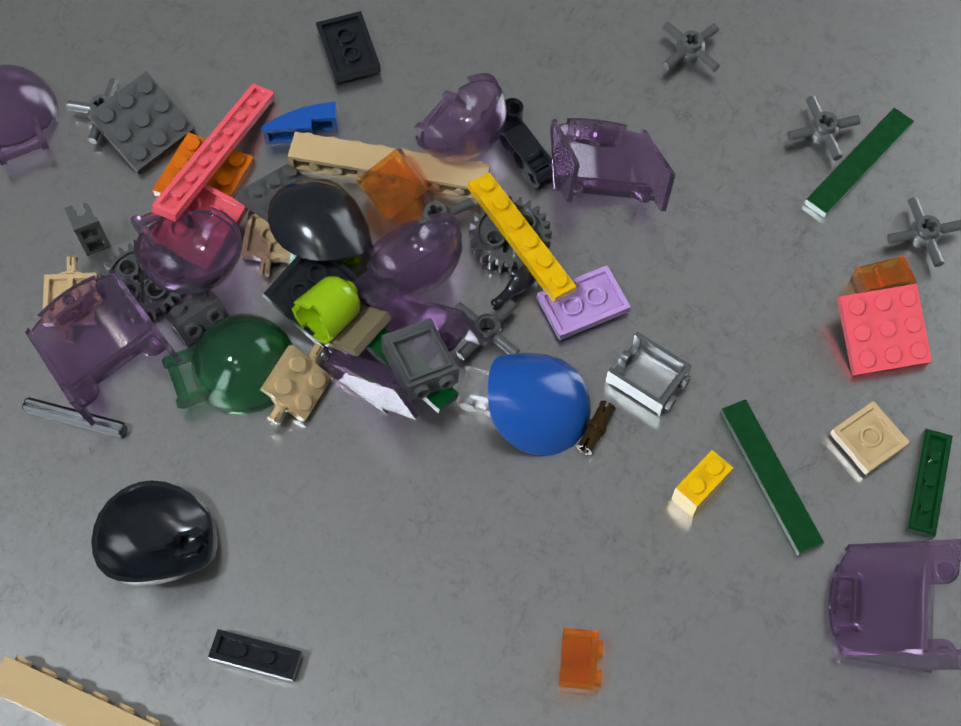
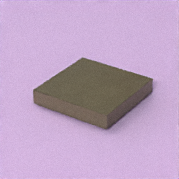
(360, 331)

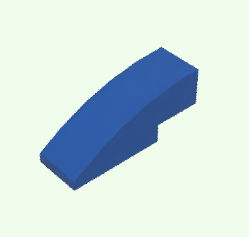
(311, 119)

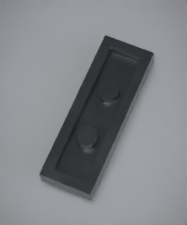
(255, 655)

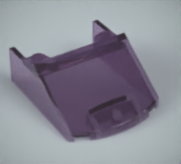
(608, 161)
(93, 334)
(373, 379)
(886, 602)

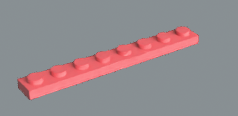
(212, 153)

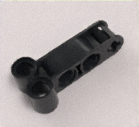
(524, 146)

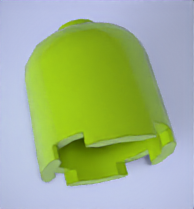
(327, 308)

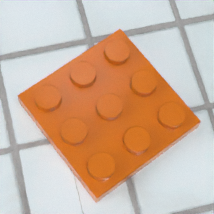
(226, 179)

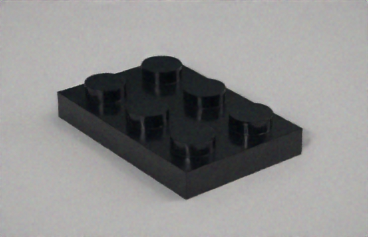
(348, 47)

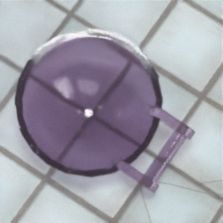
(25, 111)
(466, 121)
(188, 253)
(411, 259)

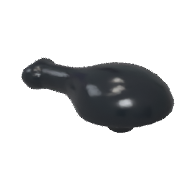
(520, 282)

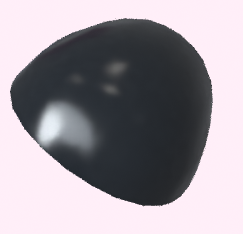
(318, 221)
(153, 534)

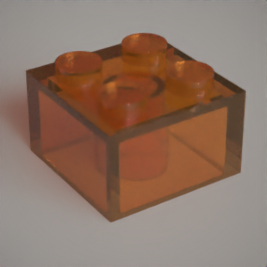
(393, 184)

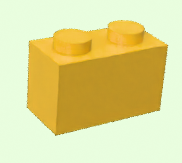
(702, 483)

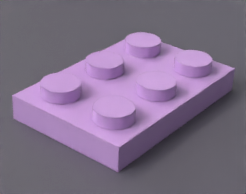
(592, 303)

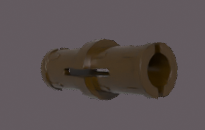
(596, 427)

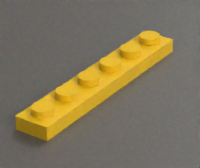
(521, 237)

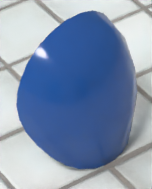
(538, 402)

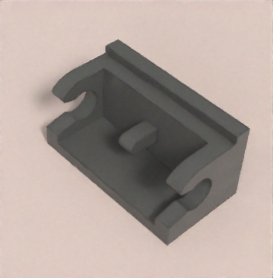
(88, 230)

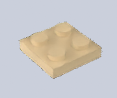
(869, 438)

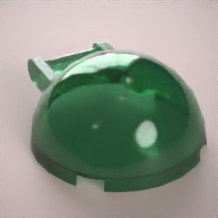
(231, 364)

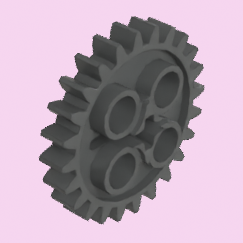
(484, 231)
(153, 304)

